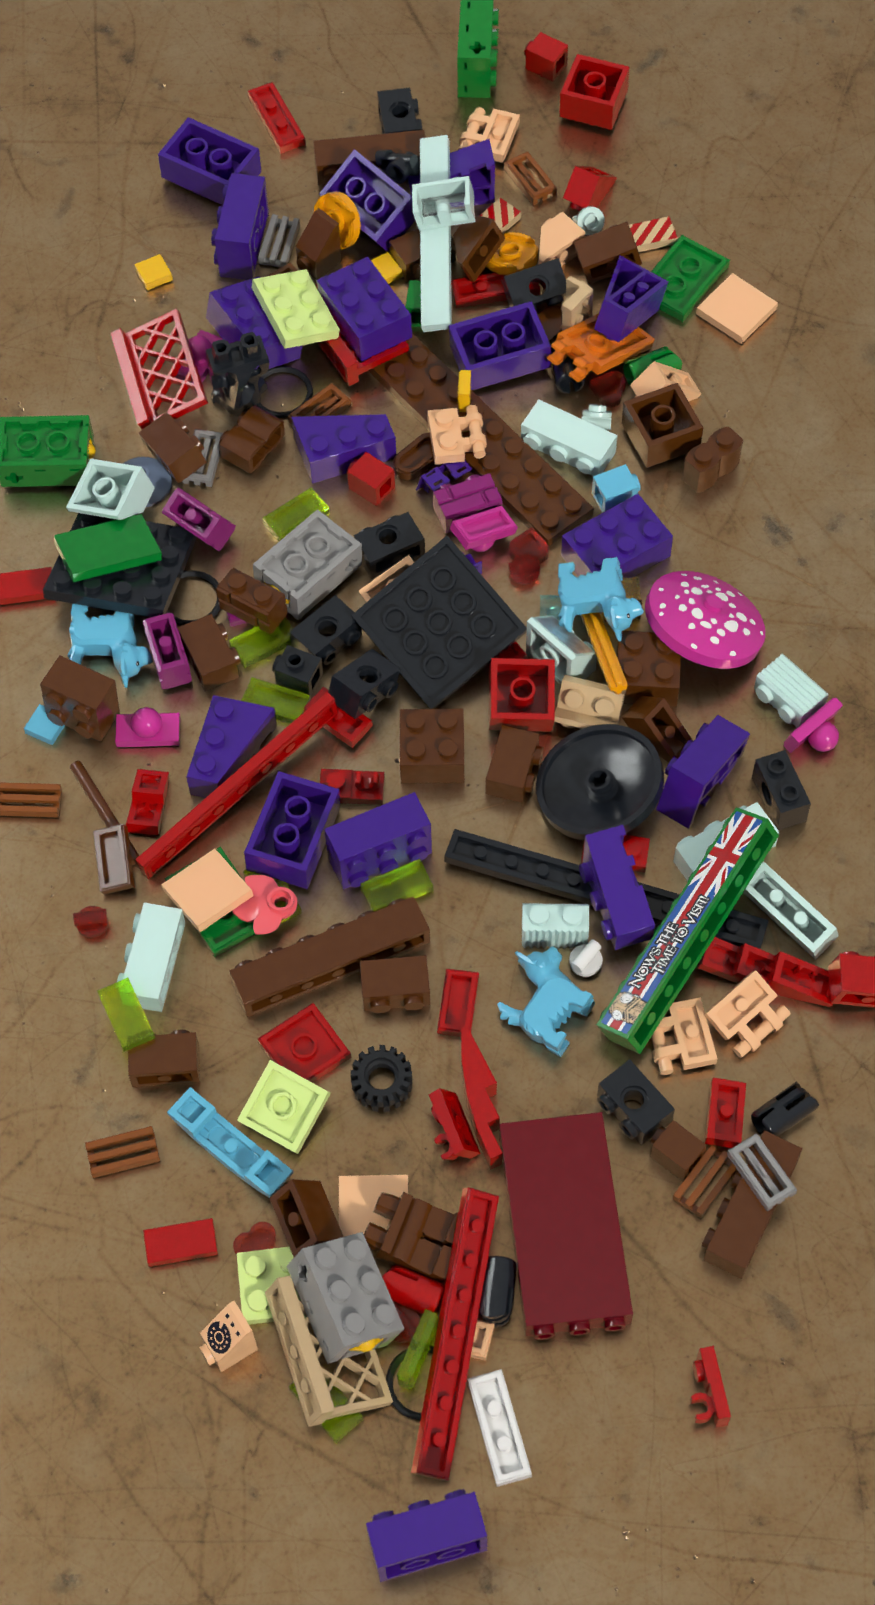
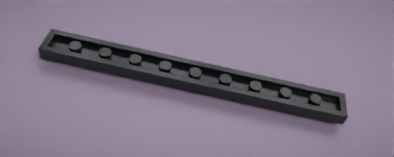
(566, 881)

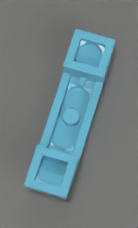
(228, 1144)

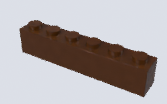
(329, 955)

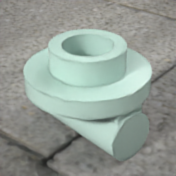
(590, 220)
(598, 416)

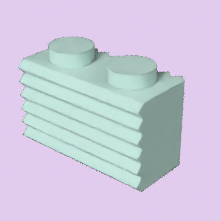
(789, 691)
(554, 925)

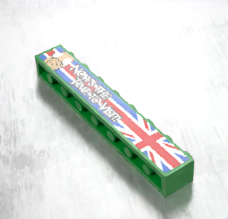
(687, 930)

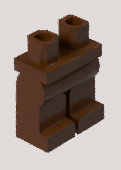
(416, 1236)

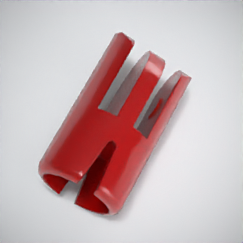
(413, 1289)

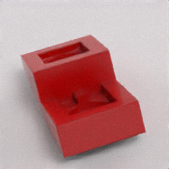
(148, 801)

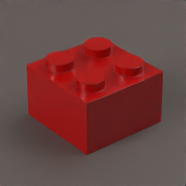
(594, 91)
(522, 694)

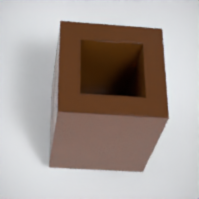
(676, 1149)

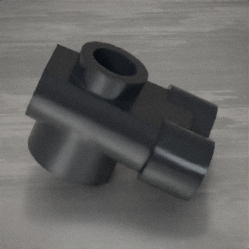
(398, 165)

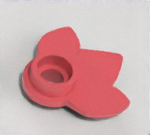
(261, 907)

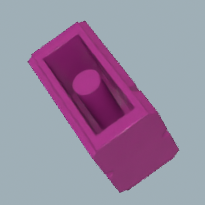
(465, 499)
(198, 519)
(167, 650)

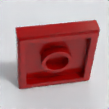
(305, 1045)

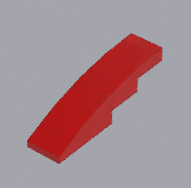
(782, 972)
(479, 1088)

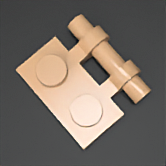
(498, 128)
(446, 435)
(740, 1006)
(691, 1035)

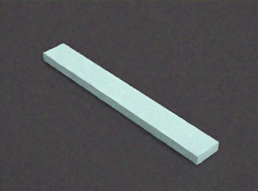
(435, 243)

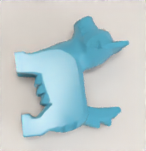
(596, 594)
(107, 637)
(550, 1003)

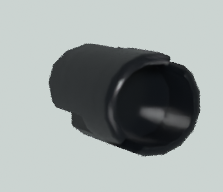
(562, 377)
(784, 1110)
(498, 1290)

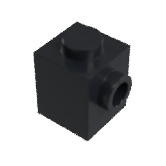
(298, 670)

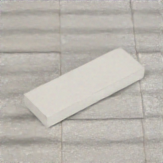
(499, 1428)

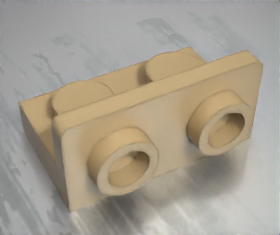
(577, 304)
(587, 703)

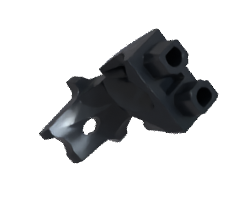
(234, 375)

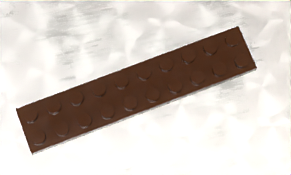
(522, 476)

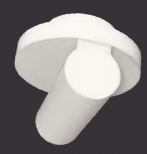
(586, 959)

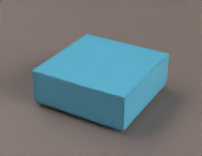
(41, 727)

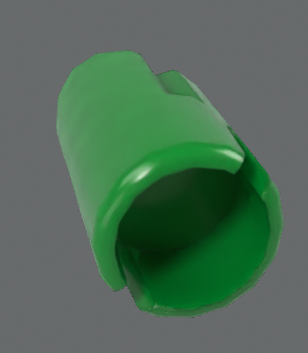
(635, 366)

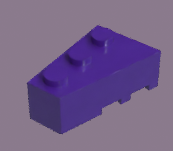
(475, 162)
(629, 300)
(333, 442)
(227, 742)
(700, 768)
(616, 889)

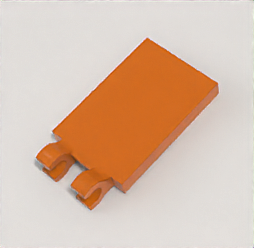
(594, 351)

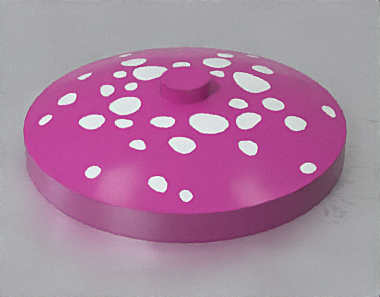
(705, 619)

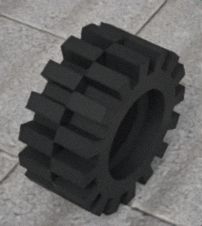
(381, 1059)

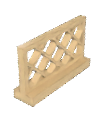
(305, 1366)

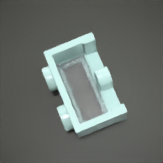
(443, 203)

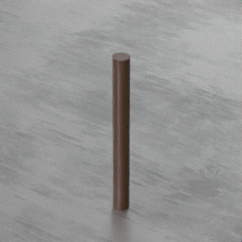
(98, 801)

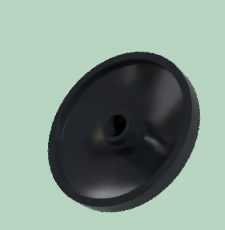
(599, 780)

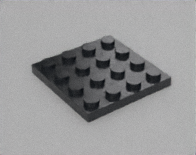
(136, 590)
(439, 623)

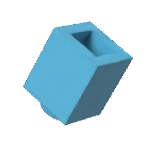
(614, 487)

